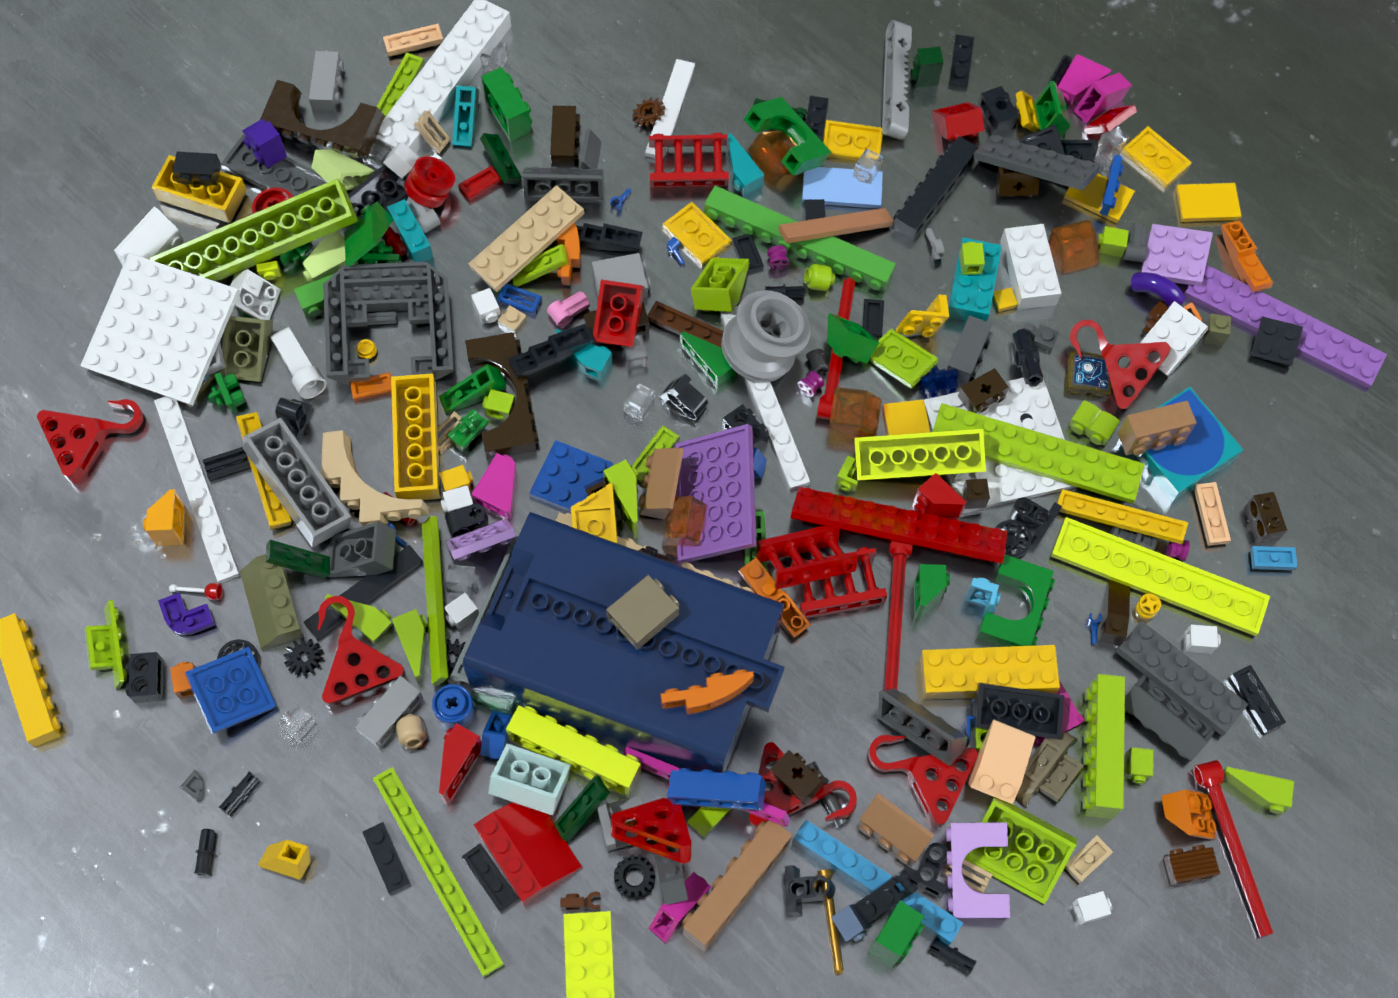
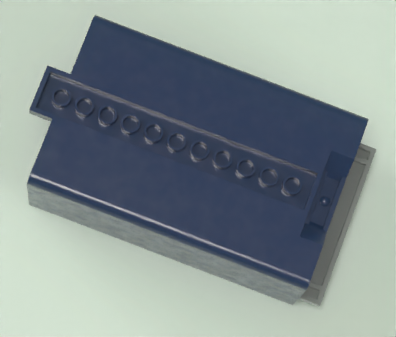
(555, 650)

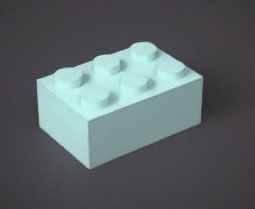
(529, 779)

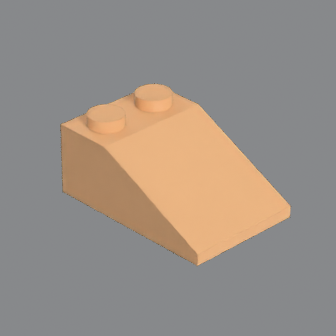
(1001, 761)

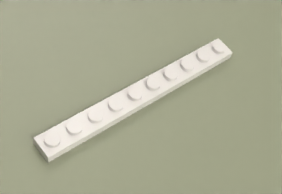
(776, 424)
(197, 489)

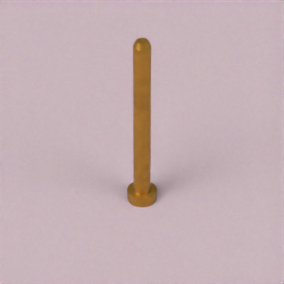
(833, 930)

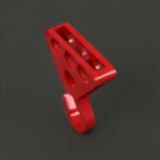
(1138, 356)
(82, 450)
(370, 658)
(928, 791)
(789, 803)
(656, 821)

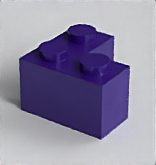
(264, 142)

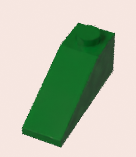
(708, 357)
(473, 389)

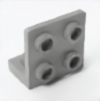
(605, 812)

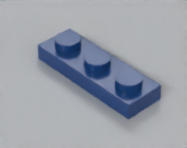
(1112, 185)

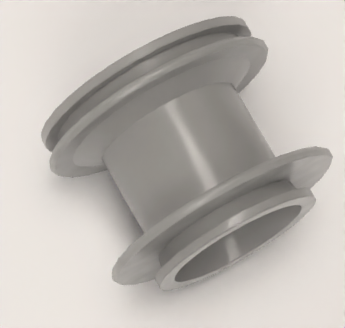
(765, 336)

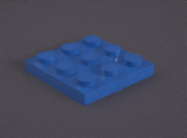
(566, 474)
(230, 690)

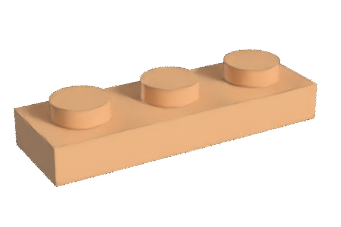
(413, 40)
(1212, 513)

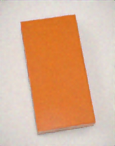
(377, 386)

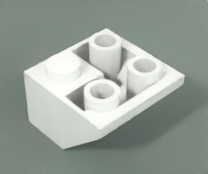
(256, 294)

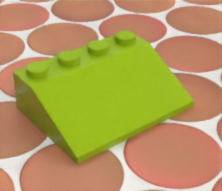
(1033, 854)

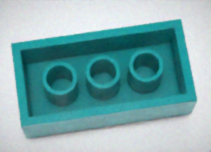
(974, 293)

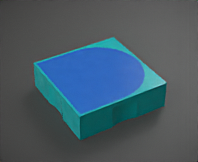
(1200, 456)

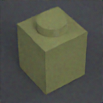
(1218, 329)

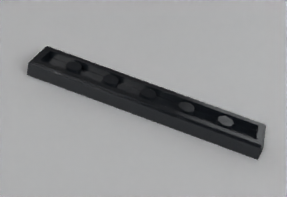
(367, 590)

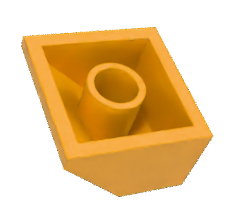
(166, 520)

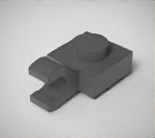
(1043, 336)

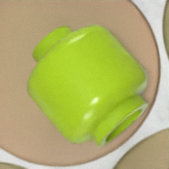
(819, 277)

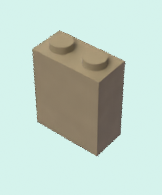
(643, 611)

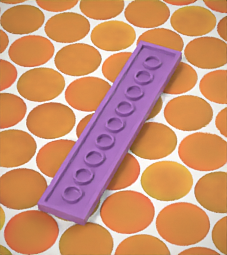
(1317, 341)

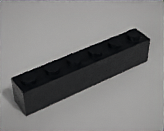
(935, 187)

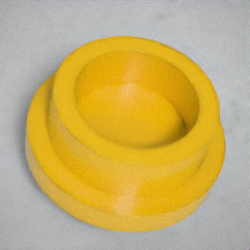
(366, 349)

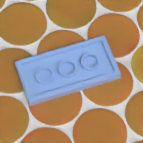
(841, 189)

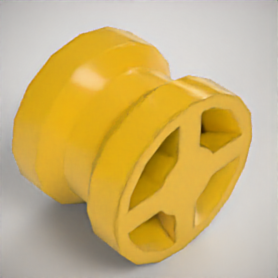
(1150, 601)

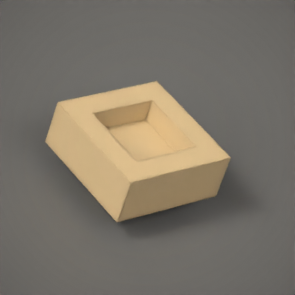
(512, 319)

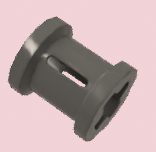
(817, 361)

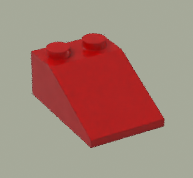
(618, 312)
(459, 755)

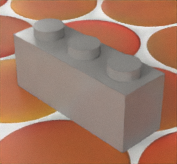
(326, 81)
(388, 710)

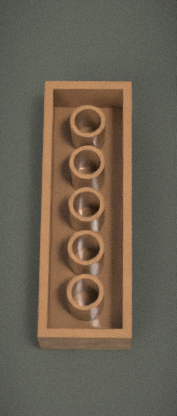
(736, 885)

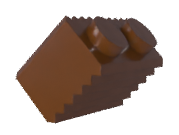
(1191, 865)

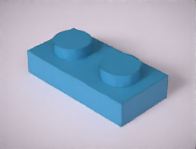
(1273, 558)

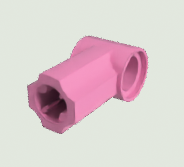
(564, 311)

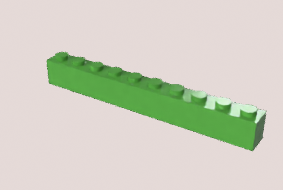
(829, 251)

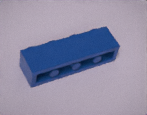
(716, 789)

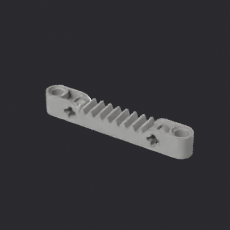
(895, 108)

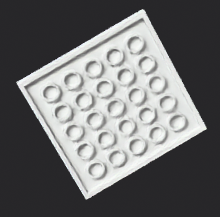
(160, 328)
(1005, 482)

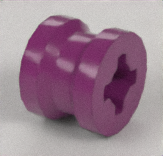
(778, 257)
(811, 383)
(1178, 550)

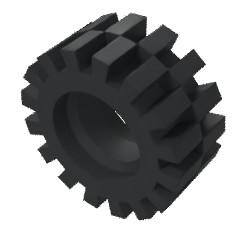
(634, 863)

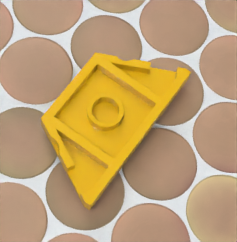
(597, 514)

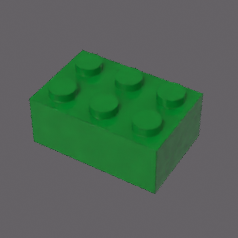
(507, 103)
(897, 934)

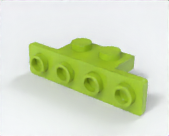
(104, 648)

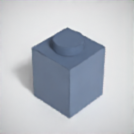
(850, 924)

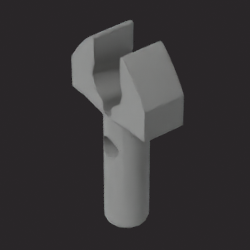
(937, 245)

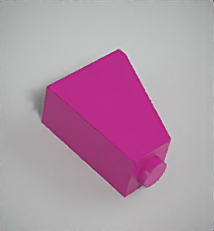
(1080, 77)
(1102, 96)
(497, 487)
(670, 916)

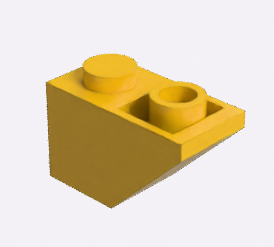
(286, 858)

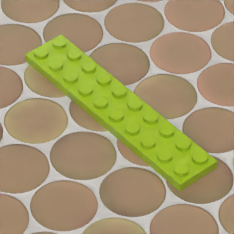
(1048, 455)

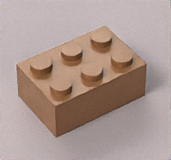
(1156, 428)

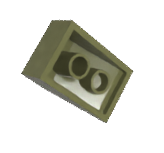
(246, 347)

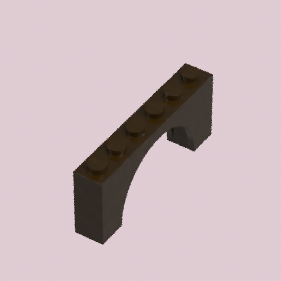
(353, 136)
(516, 432)

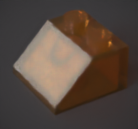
(769, 150)
(1074, 246)
(855, 412)
(684, 522)

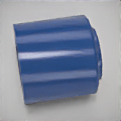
(462, 714)

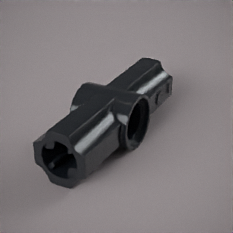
(1027, 357)

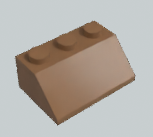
(660, 482)
(895, 830)

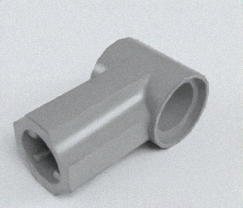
(425, 217)

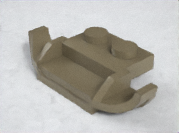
(1050, 770)

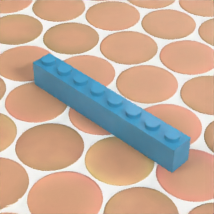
(869, 876)

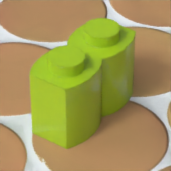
(1094, 423)

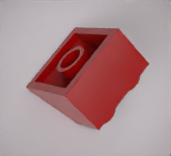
(959, 120)
(938, 499)

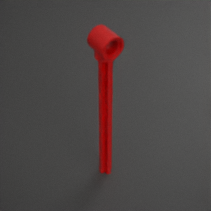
(826, 400)
(899, 552)
(1210, 777)

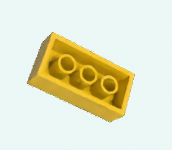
(213, 200)

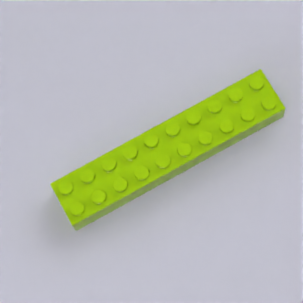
(264, 233)

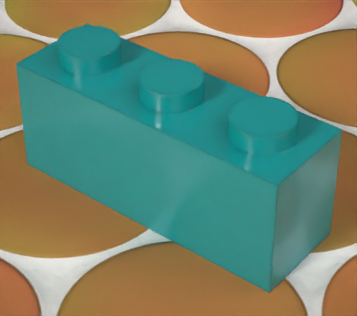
(410, 231)

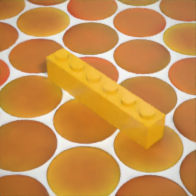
(26, 683)

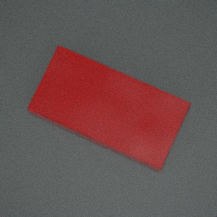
(480, 183)

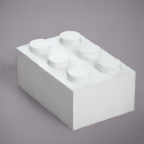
(1180, 331)

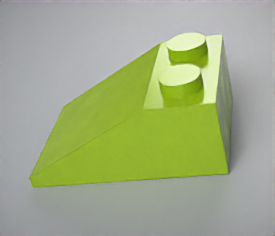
(720, 284)
(625, 492)

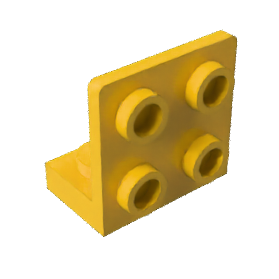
(925, 322)

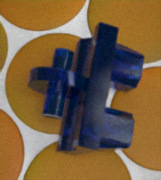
(937, 380)

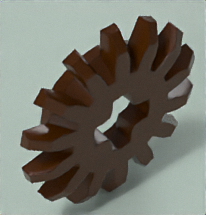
(657, 109)

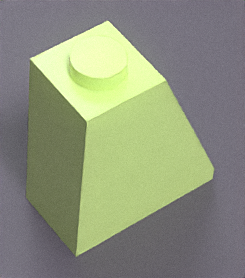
(334, 165)
(326, 257)

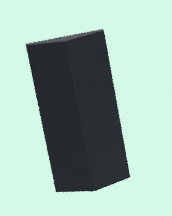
(381, 187)
(1023, 709)

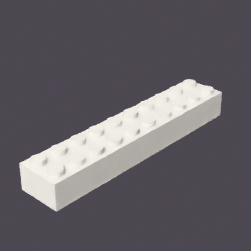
(450, 66)

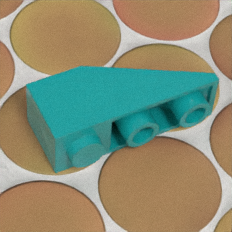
(592, 360)

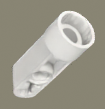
(306, 377)

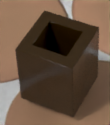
(976, 493)

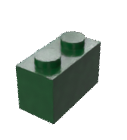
(927, 67)

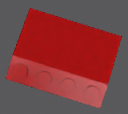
(527, 849)

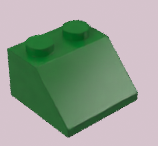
(1052, 109)
(850, 339)
(929, 587)

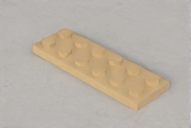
(526, 238)

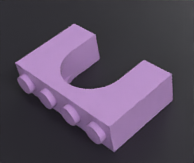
(965, 900)

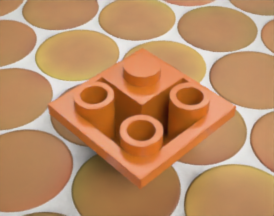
(1190, 813)

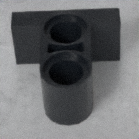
(685, 396)
(294, 414)
(1033, 512)
(933, 867)
(810, 893)

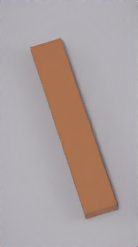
(835, 225)

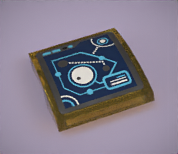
(1088, 374)

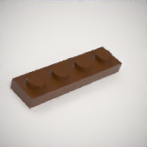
(678, 322)

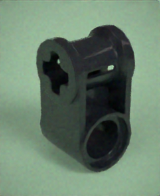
(464, 520)

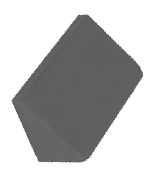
(590, 150)

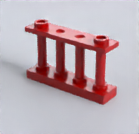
(688, 179)
(802, 542)
(852, 598)

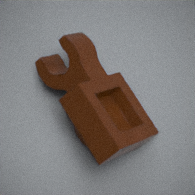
(1154, 316)
(575, 903)

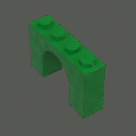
(779, 115)
(1035, 583)

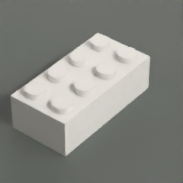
(1030, 266)

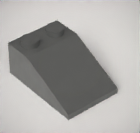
(362, 551)

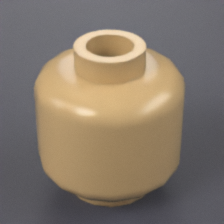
(411, 731)

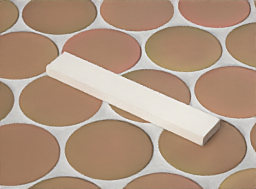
(673, 102)

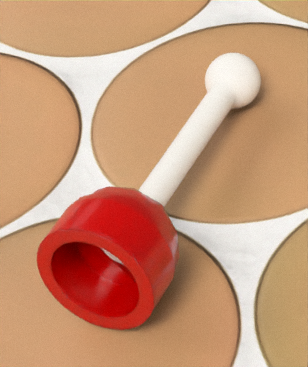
(212, 591)

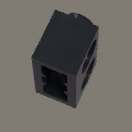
(749, 417)
(151, 676)

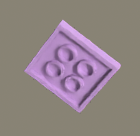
(1178, 254)
(480, 539)

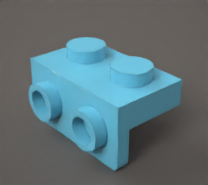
(983, 593)

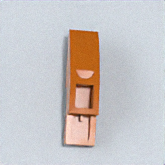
(571, 241)
(1243, 256)
(763, 584)
(718, 691)

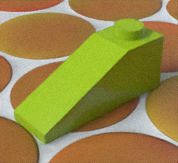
(367, 619)
(413, 639)
(1263, 789)

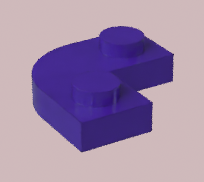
(184, 621)

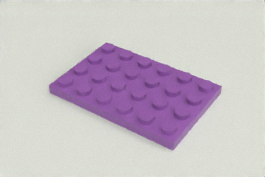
(721, 475)

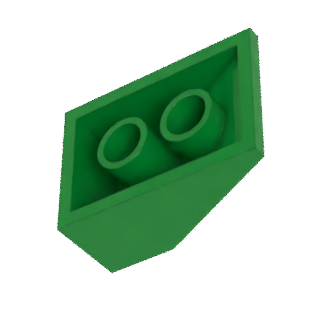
(365, 233)

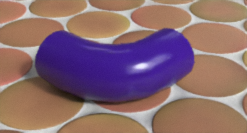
(1157, 285)

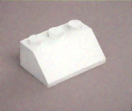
(149, 237)

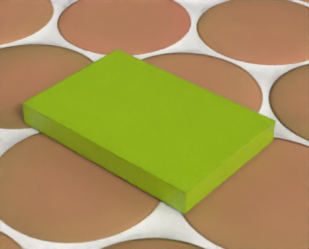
(902, 358)

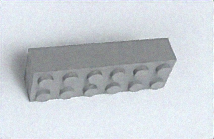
(296, 482)

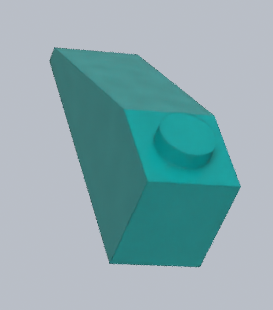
(465, 115)
(744, 171)

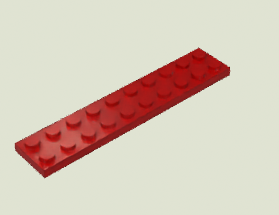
(900, 524)

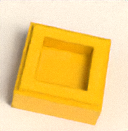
(1004, 299)

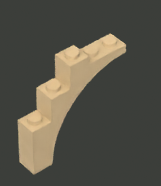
(340, 472)

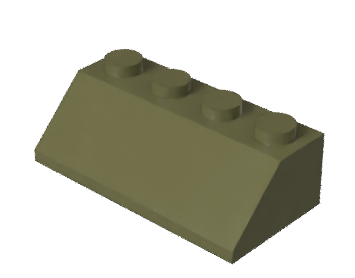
(271, 603)

